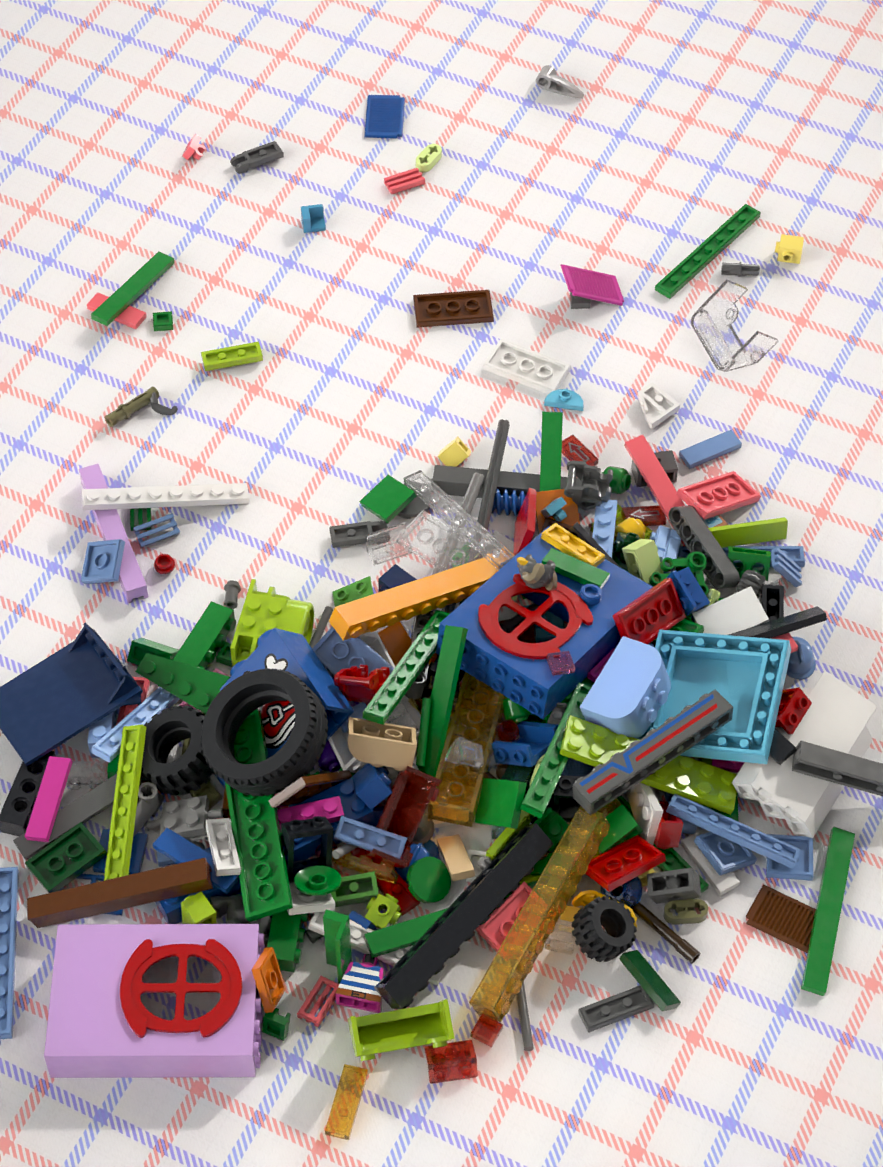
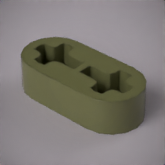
(685, 911)

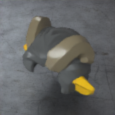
(537, 574)

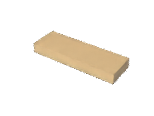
(455, 857)

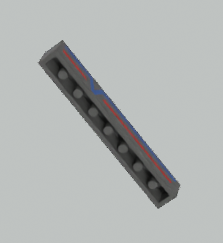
(652, 752)

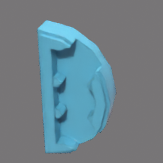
(564, 399)

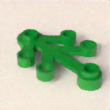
(684, 562)

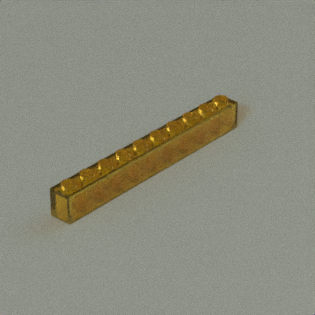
(539, 915)

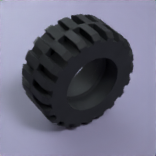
(161, 736)

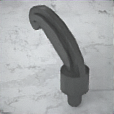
(163, 410)

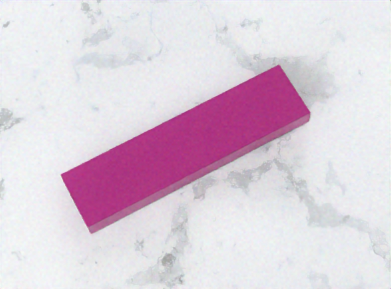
(48, 799)

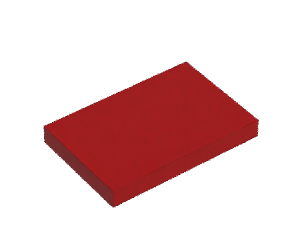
(624, 863)

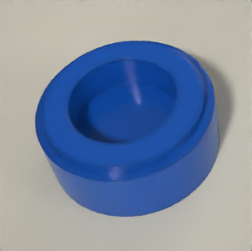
(591, 594)

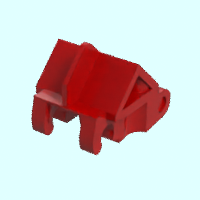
(357, 685)

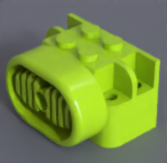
(265, 612)

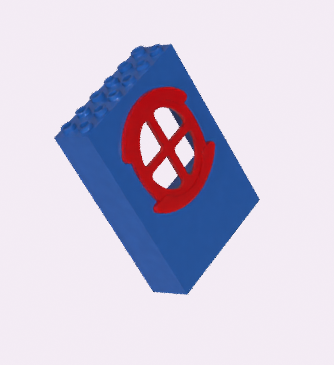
(521, 668)

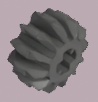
(752, 579)

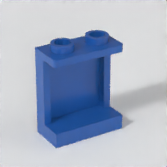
(528, 748)

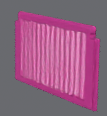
(592, 285)

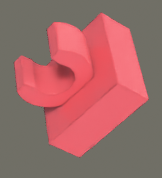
(194, 148)

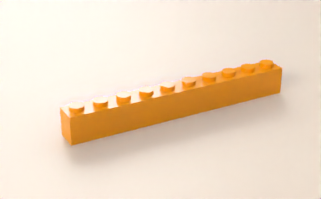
(410, 599)

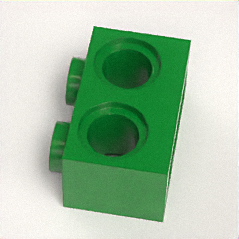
(749, 558)

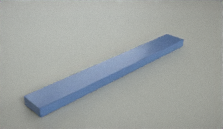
(8, 928)

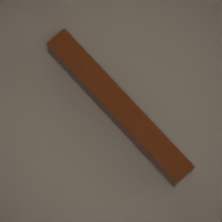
(119, 893)

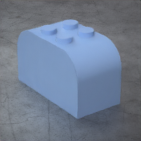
(628, 690)

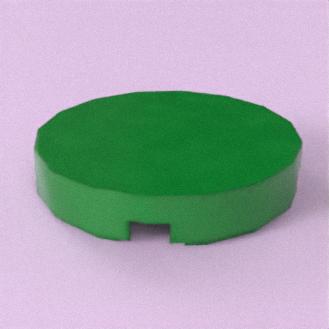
(428, 880)

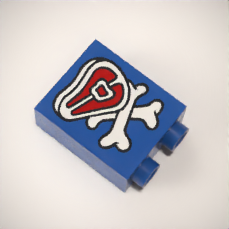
(293, 654)

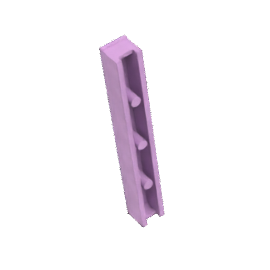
(112, 529)

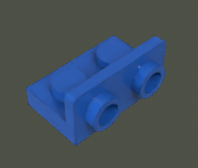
(688, 591)

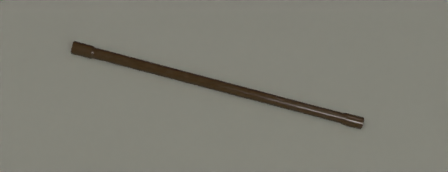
(681, 945)

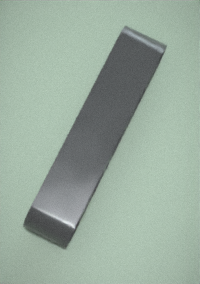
(699, 539)

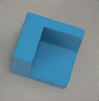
(313, 218)

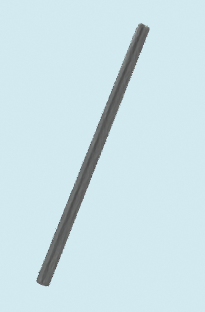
(493, 475)

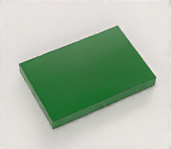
(500, 803)

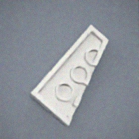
(645, 810)

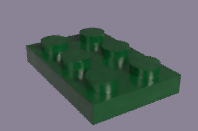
(66, 858)

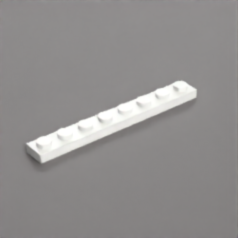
(164, 496)

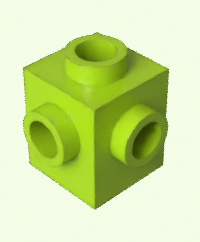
(385, 919)

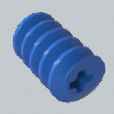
(507, 502)

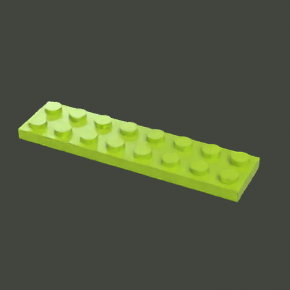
(681, 776)

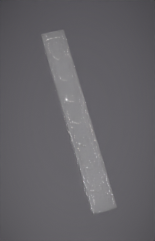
(459, 519)

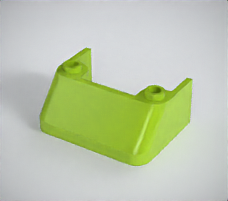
(401, 1029)

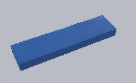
(182, 851)

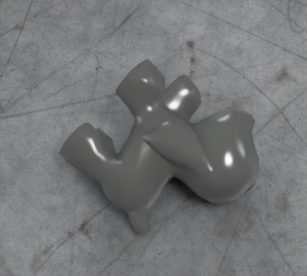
(234, 908)

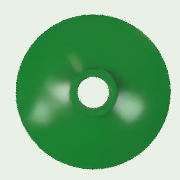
(317, 880)

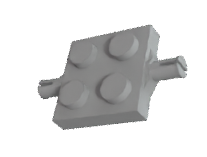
(185, 817)

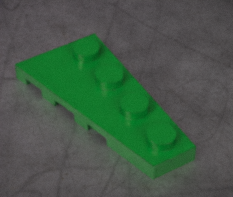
(184, 681)

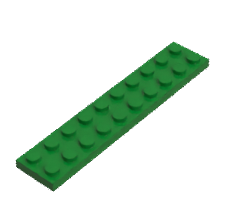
(257, 833)

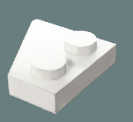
(656, 404)

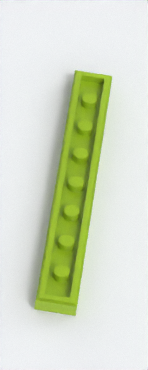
(125, 802)

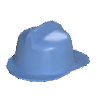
(801, 662)

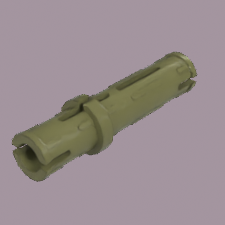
(125, 410)

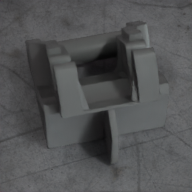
(594, 485)

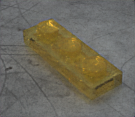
(365, 864)
(346, 1102)

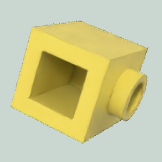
(789, 248)

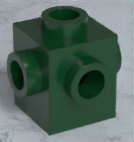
(623, 540)

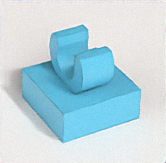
(554, 509)

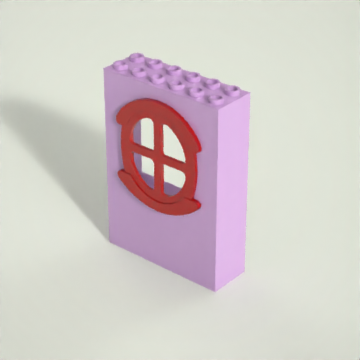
(107, 1032)

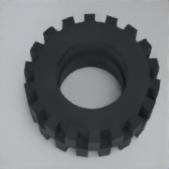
(594, 939)

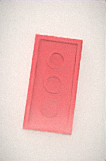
(719, 495)

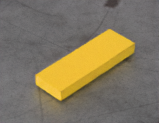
(572, 545)

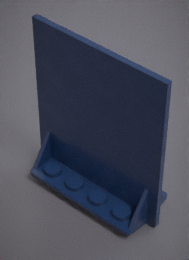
(64, 696)

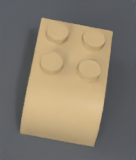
(381, 744)

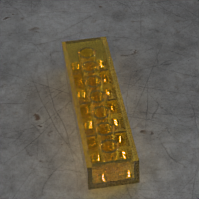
(475, 720)

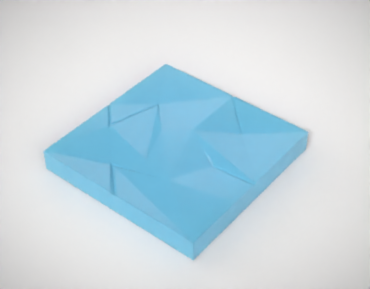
(744, 671)

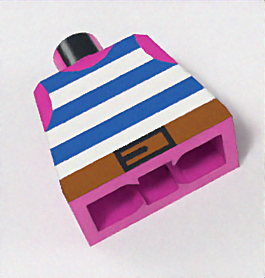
(358, 985)

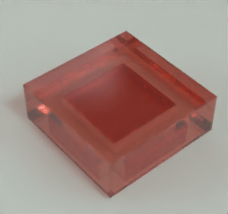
(486, 1030)

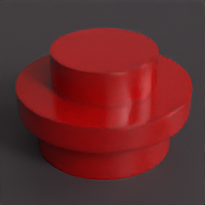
(164, 564)

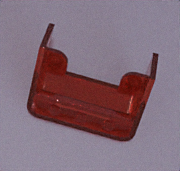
(405, 810)

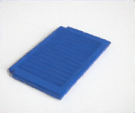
(384, 116)

